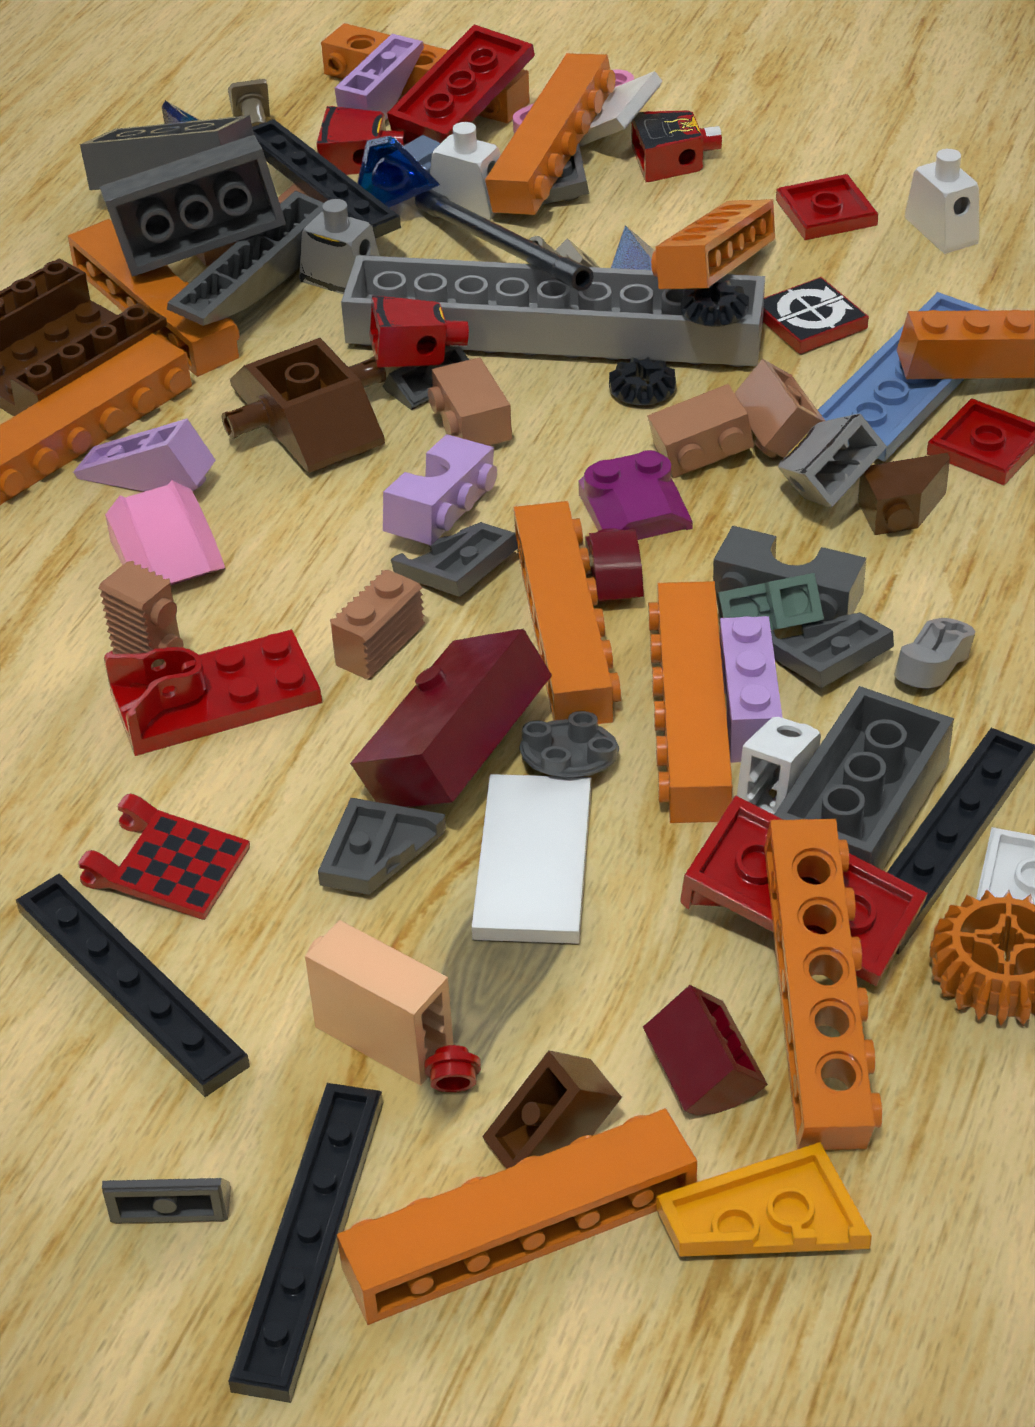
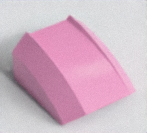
(164, 533)

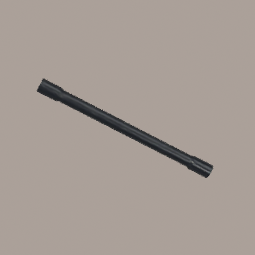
(562, 268)

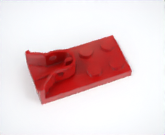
(460, 84)
(208, 691)
(733, 875)

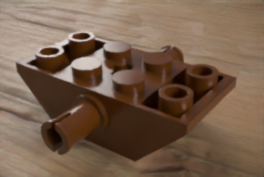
(309, 403)

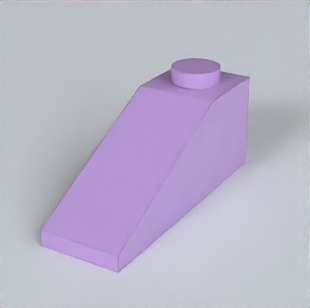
(381, 76)
(150, 459)

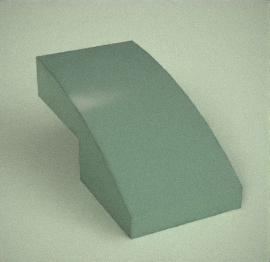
(785, 601)

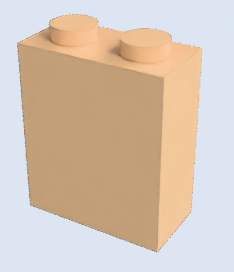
(378, 1000)

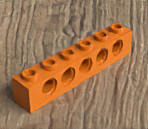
(352, 44)
(714, 244)
(820, 1114)

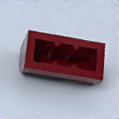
(703, 1053)

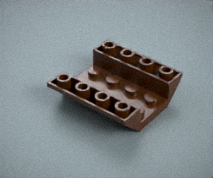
(59, 334)

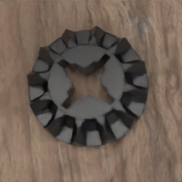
(700, 308)
(629, 387)

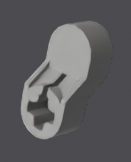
(934, 653)

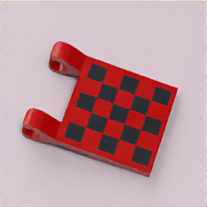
(171, 861)

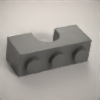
(750, 560)

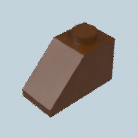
(902, 492)
(552, 1108)

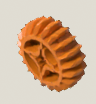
(970, 956)

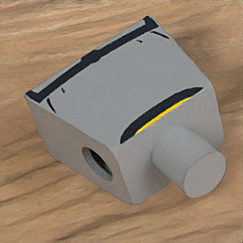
(332, 245)
(824, 464)

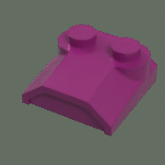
(634, 495)

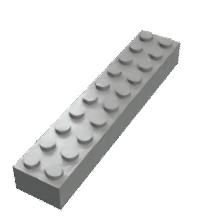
(534, 313)

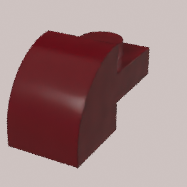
(615, 563)

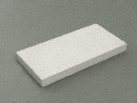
(532, 859)

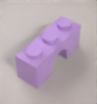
(453, 481)
(748, 678)

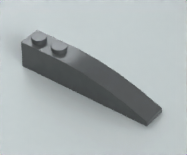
(249, 267)

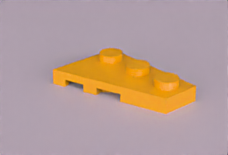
(766, 1208)

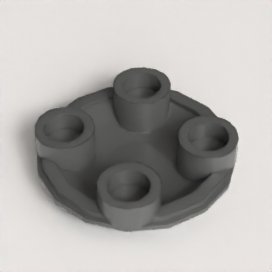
(568, 746)

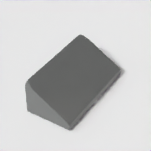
(411, 383)
(167, 1200)

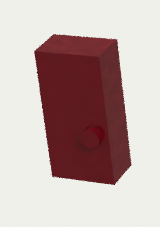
(452, 719)

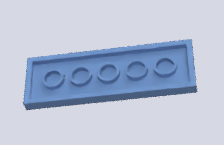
(886, 397)

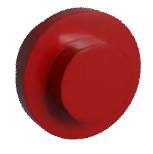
(452, 1069)

